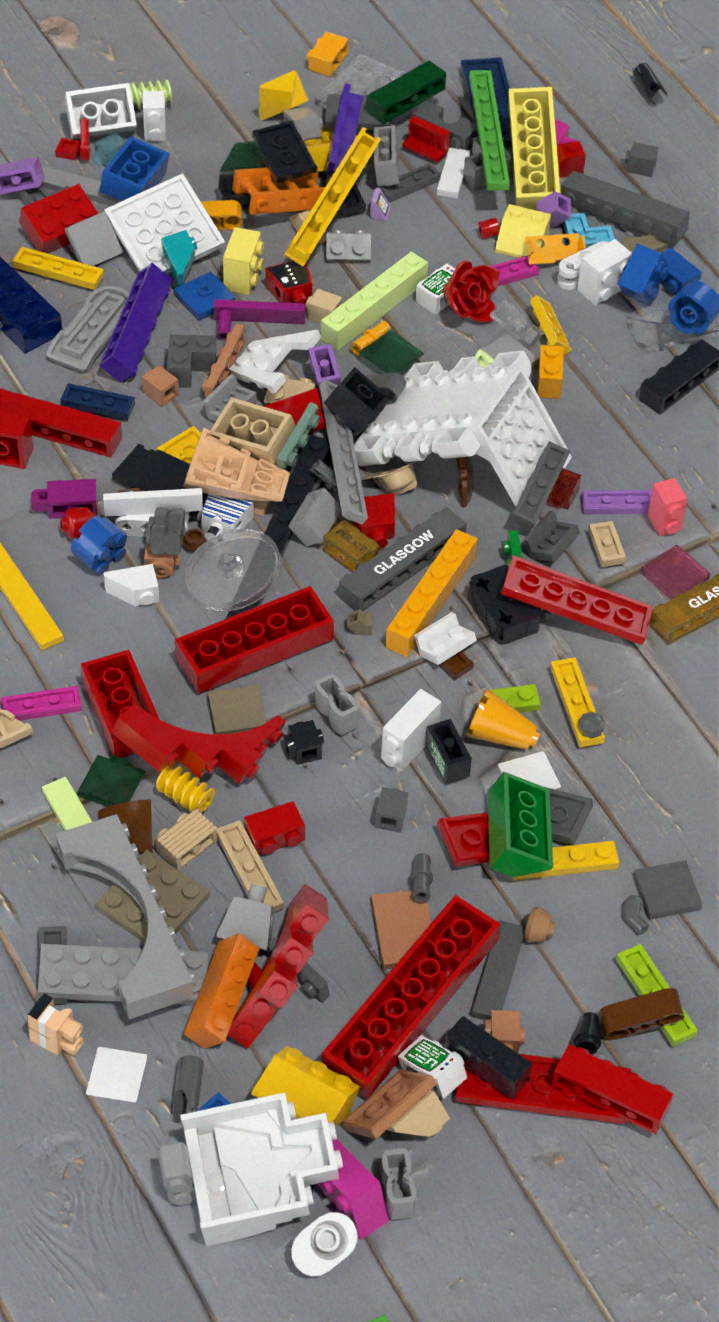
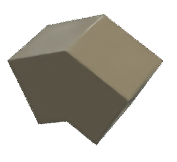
(360, 622)

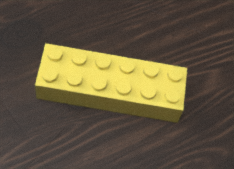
(533, 145)

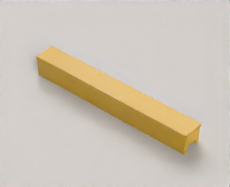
(332, 198)

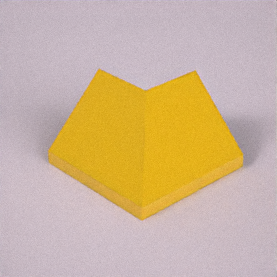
(280, 95)

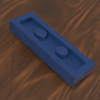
(97, 401)

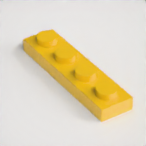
(58, 268)
(574, 697)
(580, 859)

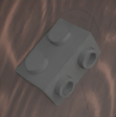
(550, 538)

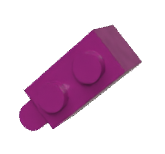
(64, 495)

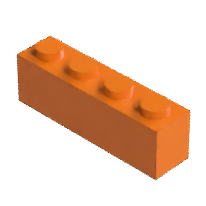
(221, 991)

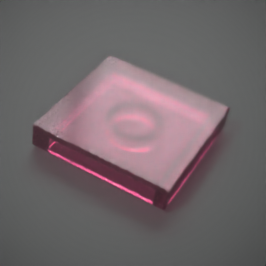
(675, 572)

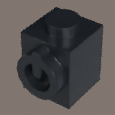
(304, 742)

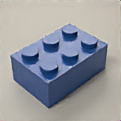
(133, 170)

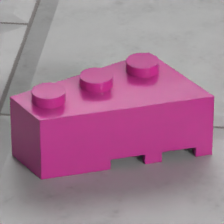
(356, 1194)

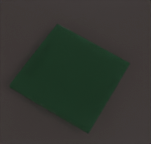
(242, 156)
(392, 353)
(110, 781)

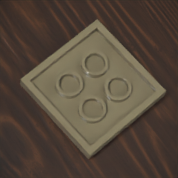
(174, 890)

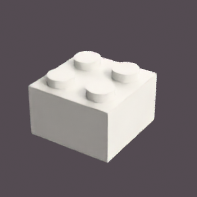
(602, 271)

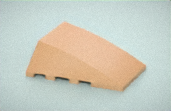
(233, 473)

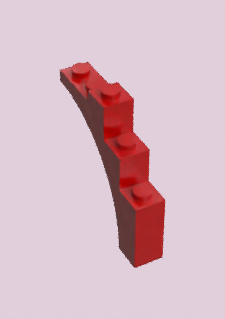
(199, 752)
(279, 978)

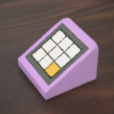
(379, 206)

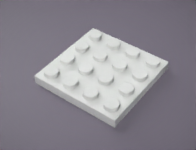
(160, 213)

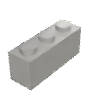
(386, 156)

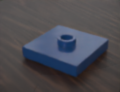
(200, 293)

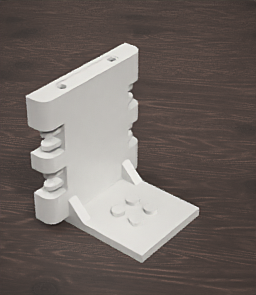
(464, 414)

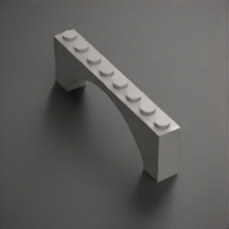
(160, 972)

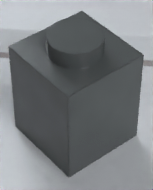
(641, 159)
(391, 809)

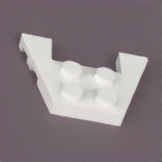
(265, 355)

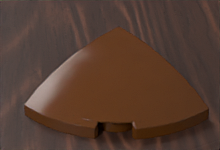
(466, 479)
(138, 820)

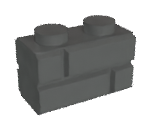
(166, 531)

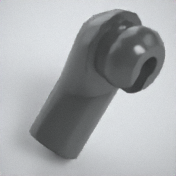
(631, 914)

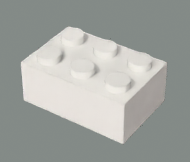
(105, 107)

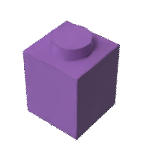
(556, 205)

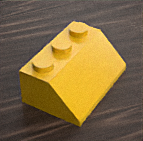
(308, 1085)

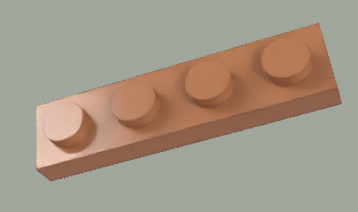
(226, 358)

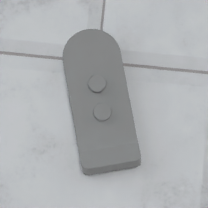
(89, 329)

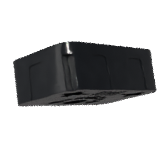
(502, 616)

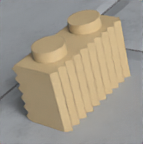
(186, 839)

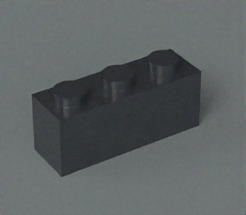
(488, 1057)

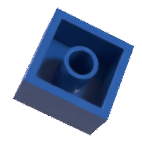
(643, 274)

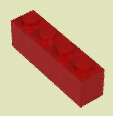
(612, 1088)

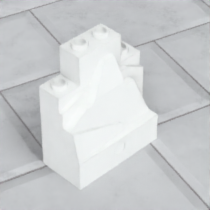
(254, 1165)

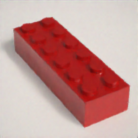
(254, 639)

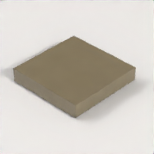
(236, 709)

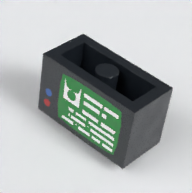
(448, 751)

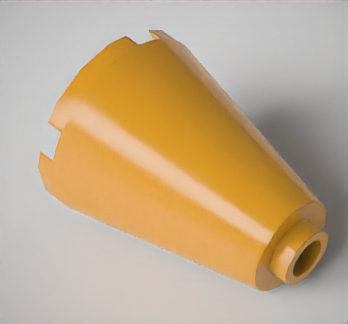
(501, 724)

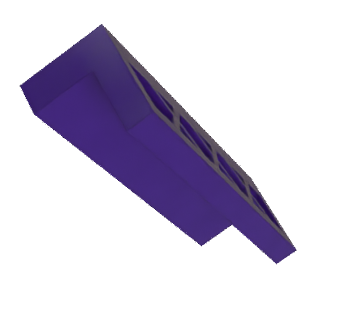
(344, 128)

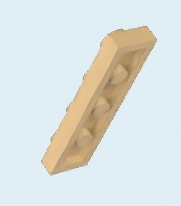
(247, 862)

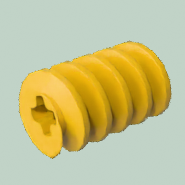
(184, 789)

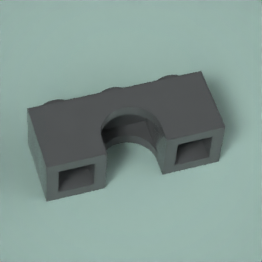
(461, 131)

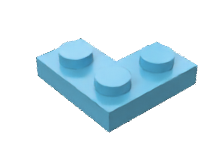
(592, 235)

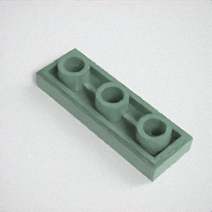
(298, 437)

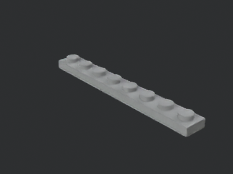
(344, 461)

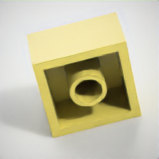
(243, 260)

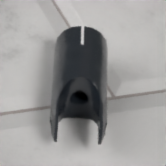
(648, 81)

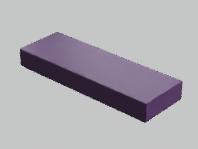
(616, 502)

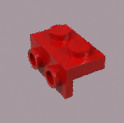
(427, 139)

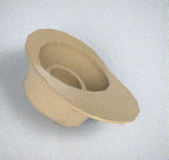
(398, 479)

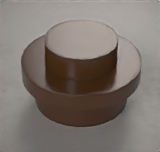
(193, 539)

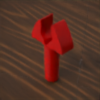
(85, 146)

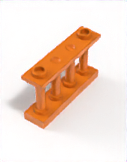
(274, 197)

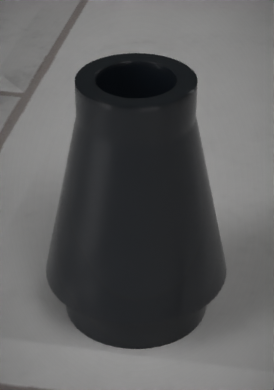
(588, 1033)

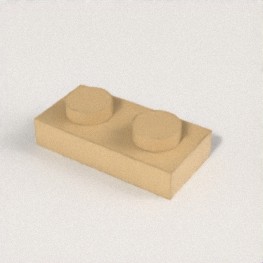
(607, 544)

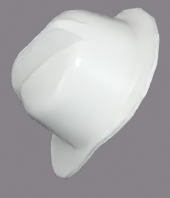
(324, 1244)

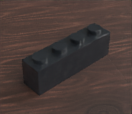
(679, 376)

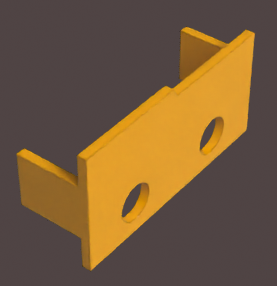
(553, 248)

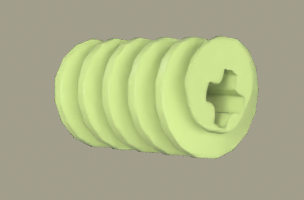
(137, 93)

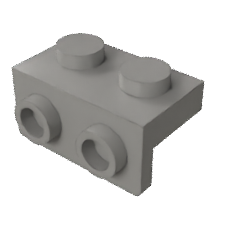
(348, 246)
(221, 395)

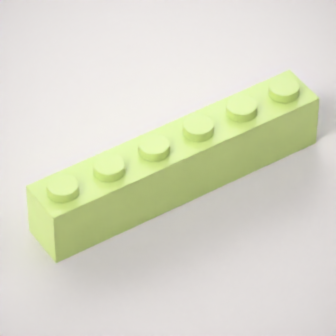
(373, 301)

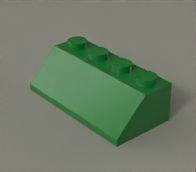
(519, 826)

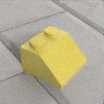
(517, 225)

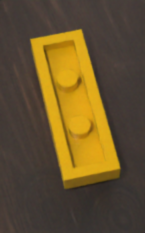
(549, 323)

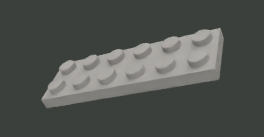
(95, 971)

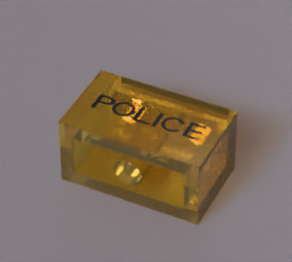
(349, 546)

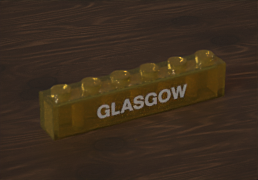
(687, 612)

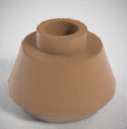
(539, 925)

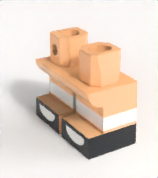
(54, 1028)

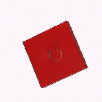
(466, 838)

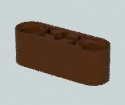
(641, 1013)

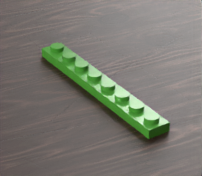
(489, 130)

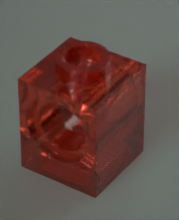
(565, 489)

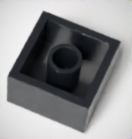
(356, 400)

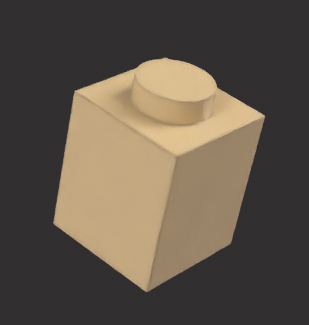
(321, 305)

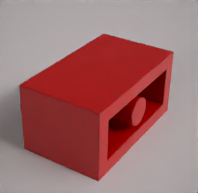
(275, 828)

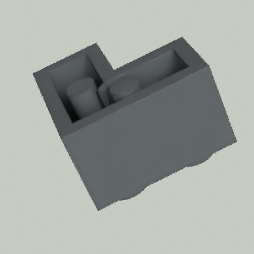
(474, 168)
(190, 354)

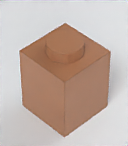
(160, 386)

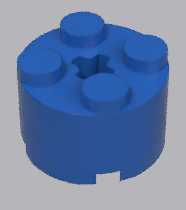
(694, 307)
(99, 544)

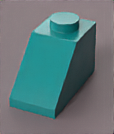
(179, 253)

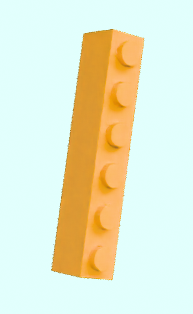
(431, 592)

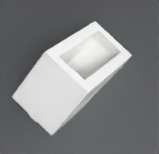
(133, 585)

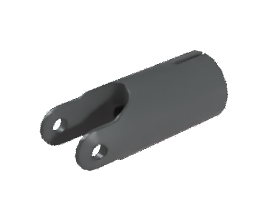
(187, 1085)

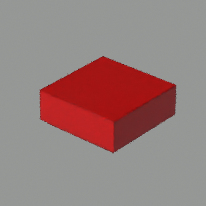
(68, 149)

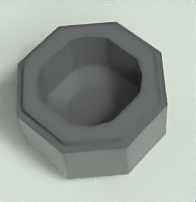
(591, 724)

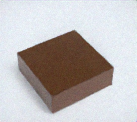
(457, 665)

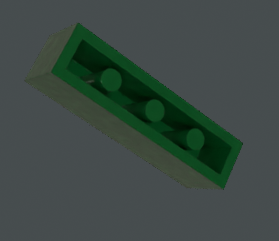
(406, 92)

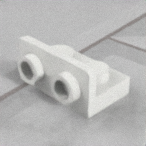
(443, 639)

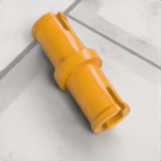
(369, 336)

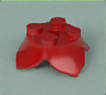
(470, 291)

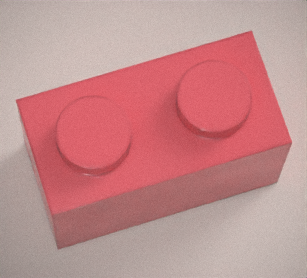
(667, 507)

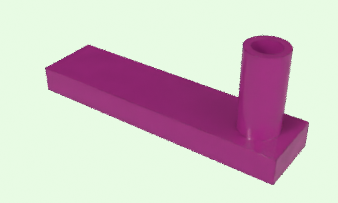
(255, 311)

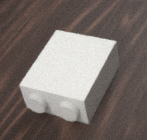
(406, 732)

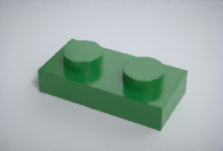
(512, 546)

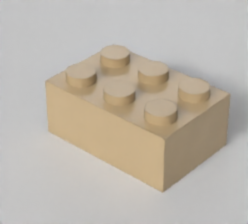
(254, 429)

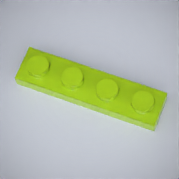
(647, 979)

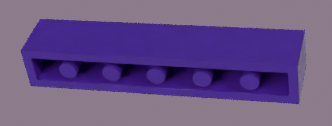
(136, 323)

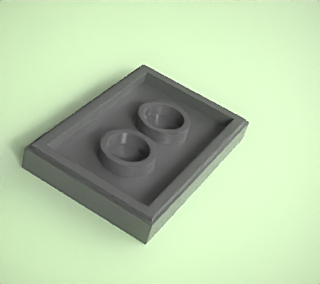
(365, 120)

